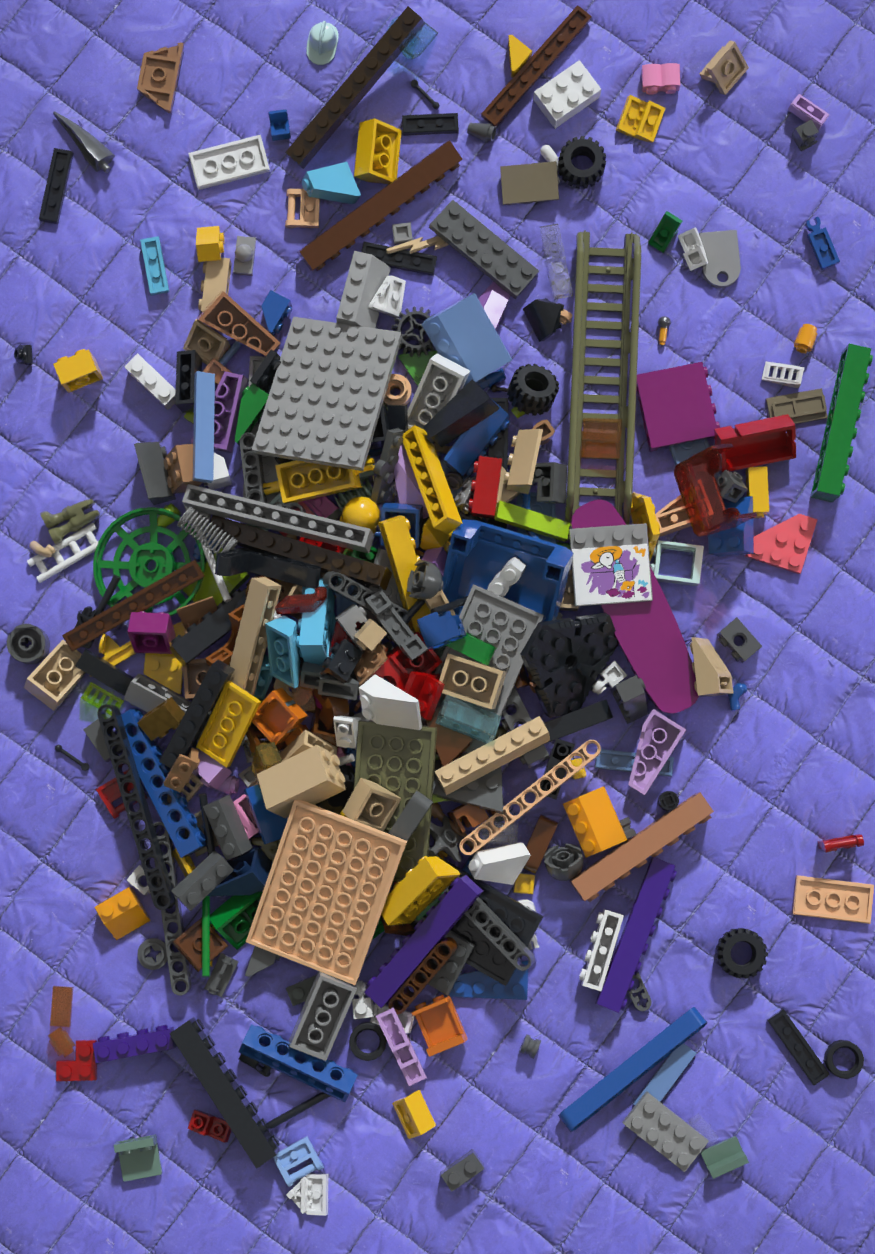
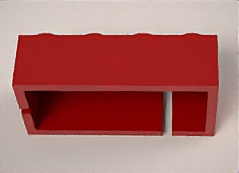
(757, 442)

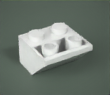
(220, 474)

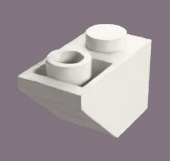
(346, 731)

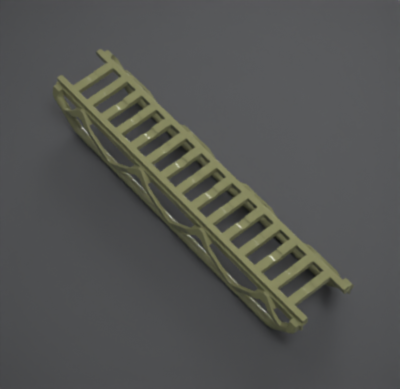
(627, 344)

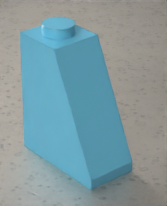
(332, 184)

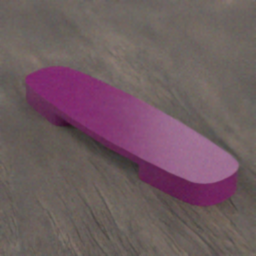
(647, 630)

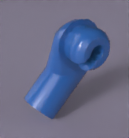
(738, 690)

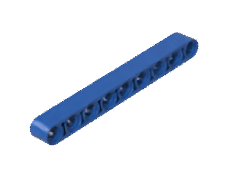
(632, 1069)

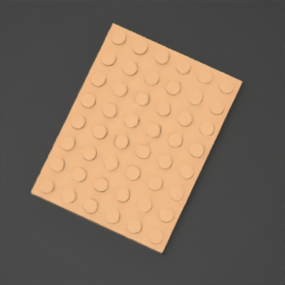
(326, 891)

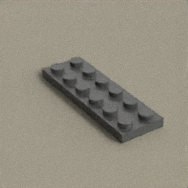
(483, 249)

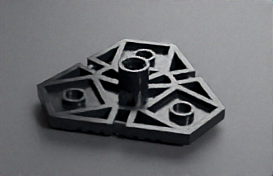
(567, 658)

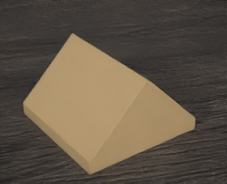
(206, 342)

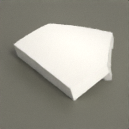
(311, 1194)

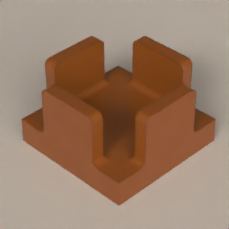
(470, 815)

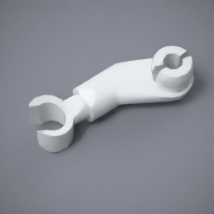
(550, 156)

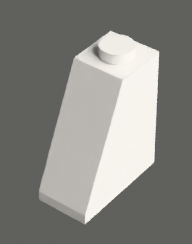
(499, 863)

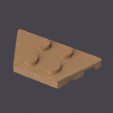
(160, 75)

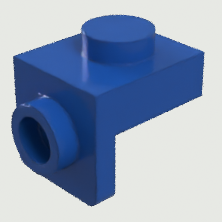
(279, 125)

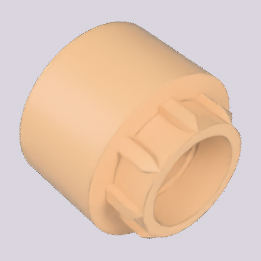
(401, 383)

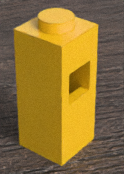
(758, 488)

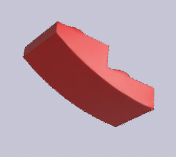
(210, 1126)

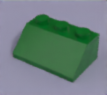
(235, 918)

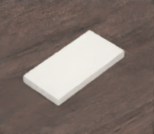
(229, 162)

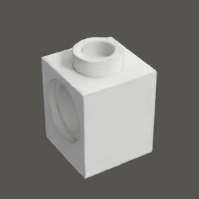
(135, 877)

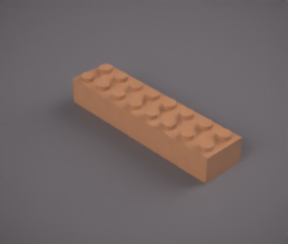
(641, 846)

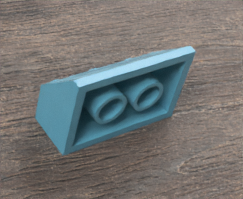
(283, 651)

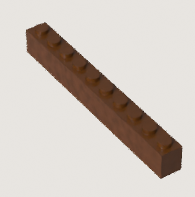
(380, 205)

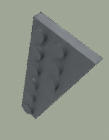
(483, 792)

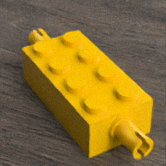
(307, 480)

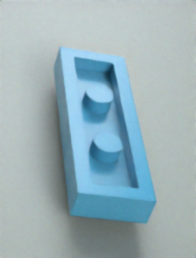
(154, 265)

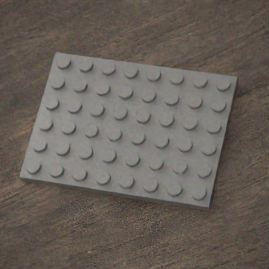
(327, 393)

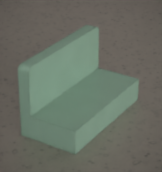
(724, 1157)

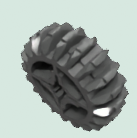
(409, 334)

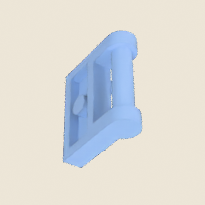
(294, 1155)

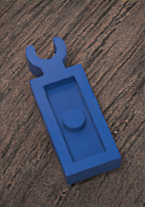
(822, 245)

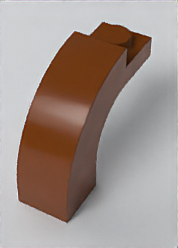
(225, 653)

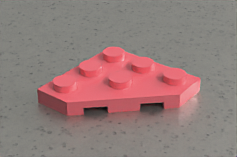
(785, 543)

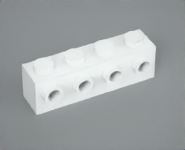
(602, 949)

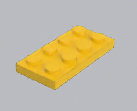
(228, 724)

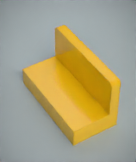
(414, 1114)

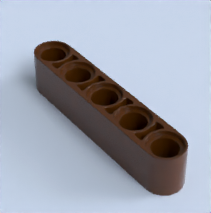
(428, 969)

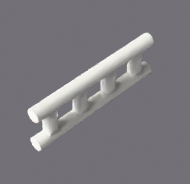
(78, 554)

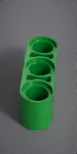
(474, 648)

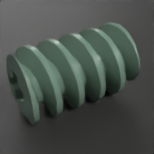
(365, 491)

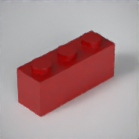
(485, 487)

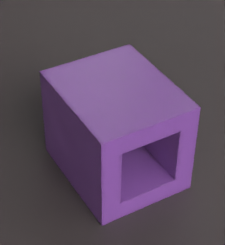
(436, 556)

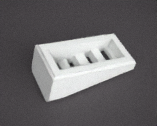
(783, 367)

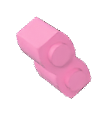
(660, 78)

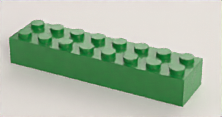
(841, 422)

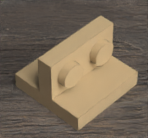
(725, 67)

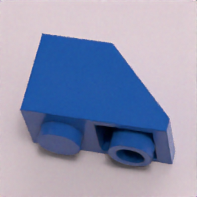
(275, 310)

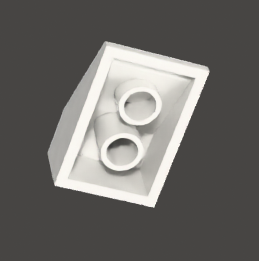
(389, 705)

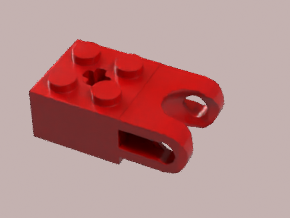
(398, 665)

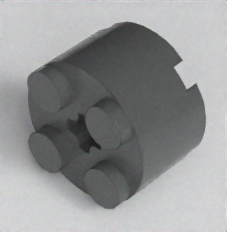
(20, 636)

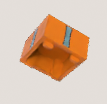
(278, 716)

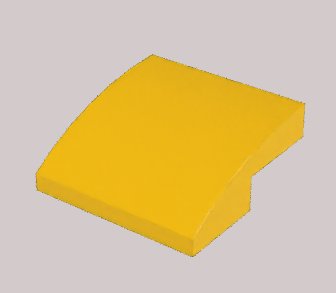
(640, 119)

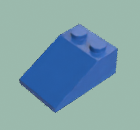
(736, 539)

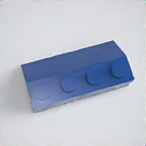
(475, 442)

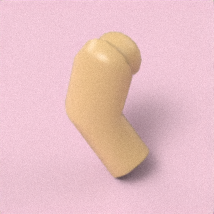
(38, 549)

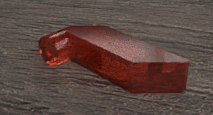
(302, 603)

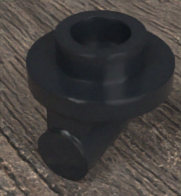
(23, 354)

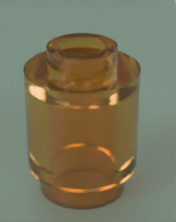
(61, 1042)

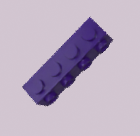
(133, 1045)

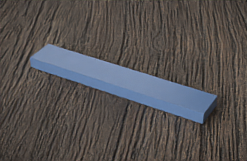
(203, 427)

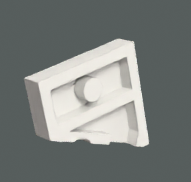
(389, 297)

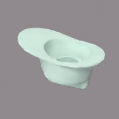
(322, 43)

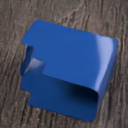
(440, 629)

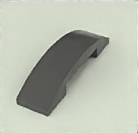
(395, 626)

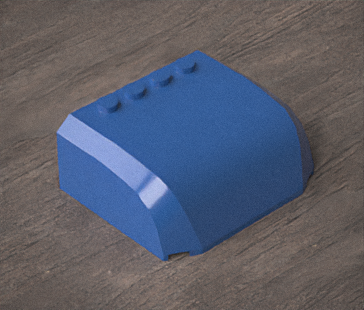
(482, 550)

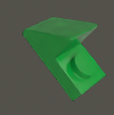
(665, 231)

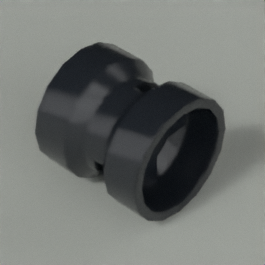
(668, 800)

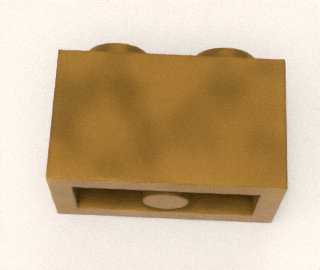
(161, 719)

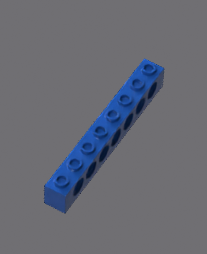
(157, 793)

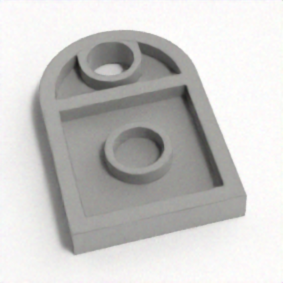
(722, 257)

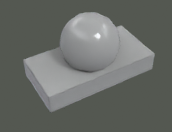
(244, 255)

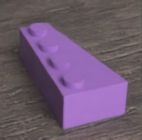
(226, 410)

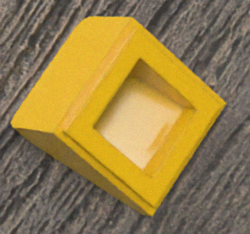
(582, 773)

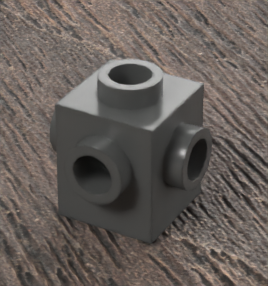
(731, 486)

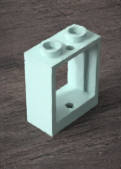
(696, 563)

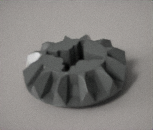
(149, 962)

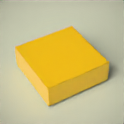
(524, 884)

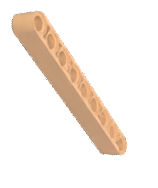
(520, 800)

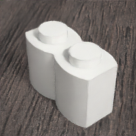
(507, 577)

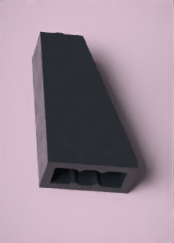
(460, 414)

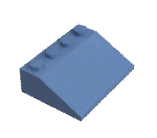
(467, 338)

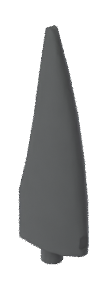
(92, 149)

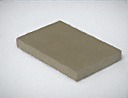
(529, 183)

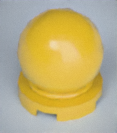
(361, 512)

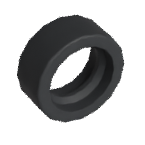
(353, 1044)
(859, 1059)

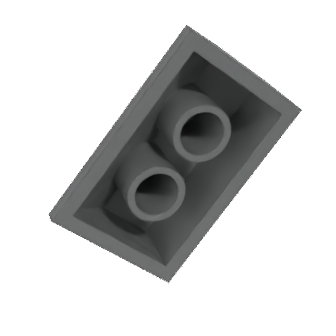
(151, 462)

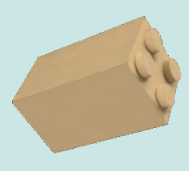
(305, 777)

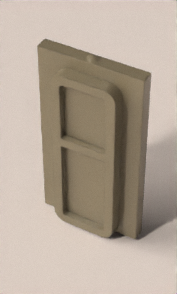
(800, 406)

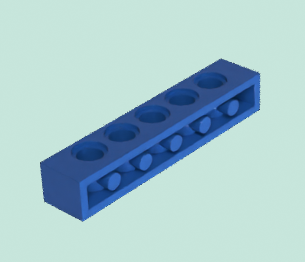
(302, 1072)

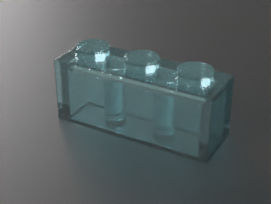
(468, 719)

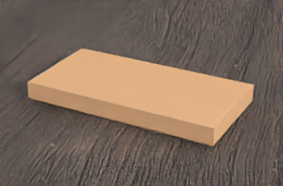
(833, 899)

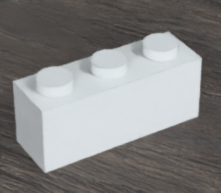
(151, 381)

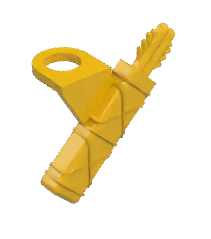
(113, 652)

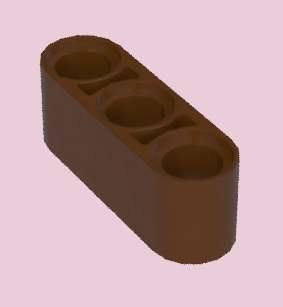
(539, 842)

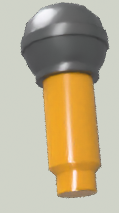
(664, 323)

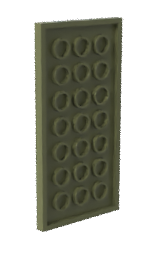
(403, 764)

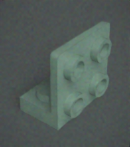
(139, 1157)

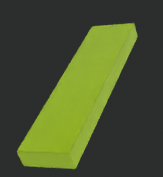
(532, 521)

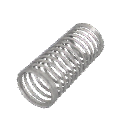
(185, 518)

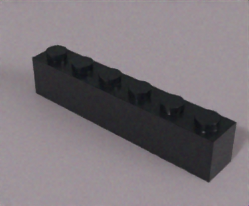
(208, 632)
(197, 712)

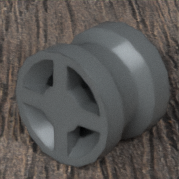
(530, 1046)

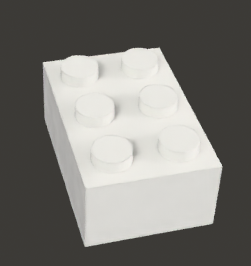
(567, 94)

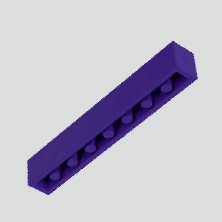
(635, 934)
(423, 941)

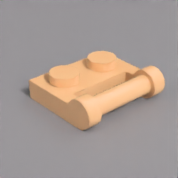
(308, 210)

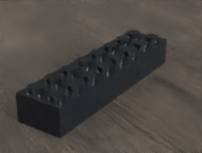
(225, 1092)

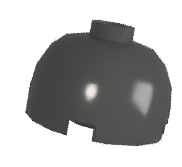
(424, 581)
(564, 862)

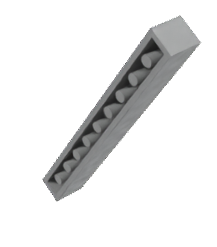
(278, 518)

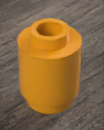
(805, 338)

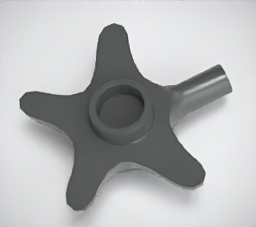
(445, 840)

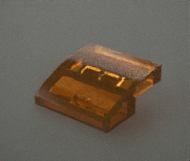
(601, 437)

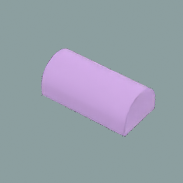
(807, 110)

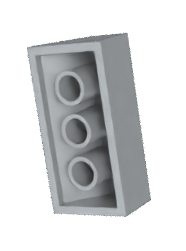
(362, 284)

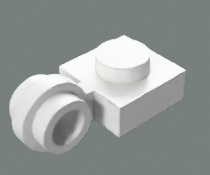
(612, 675)
(363, 1006)

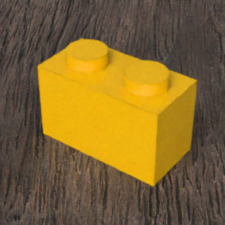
(209, 243)

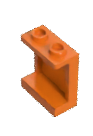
(439, 1024)

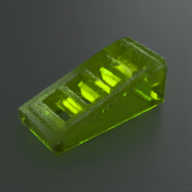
(90, 686)

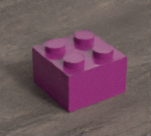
(151, 632)

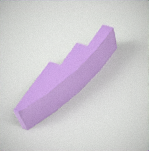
(401, 1046)

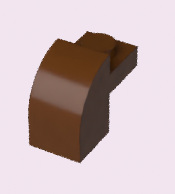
(331, 707)

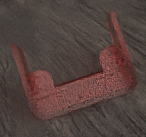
(702, 495)

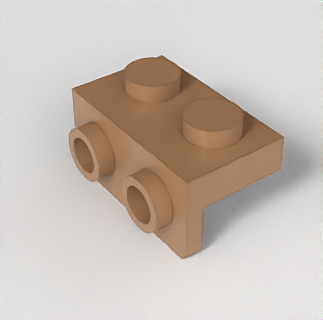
(182, 770)

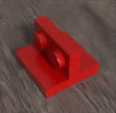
(426, 689)

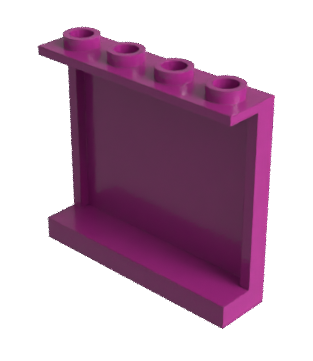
(676, 405)

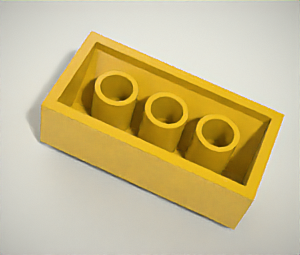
(418, 890)

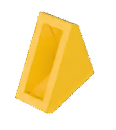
(518, 54)

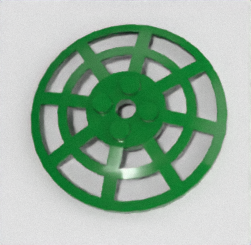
(143, 555)

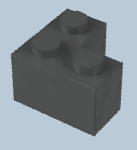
(550, 482)

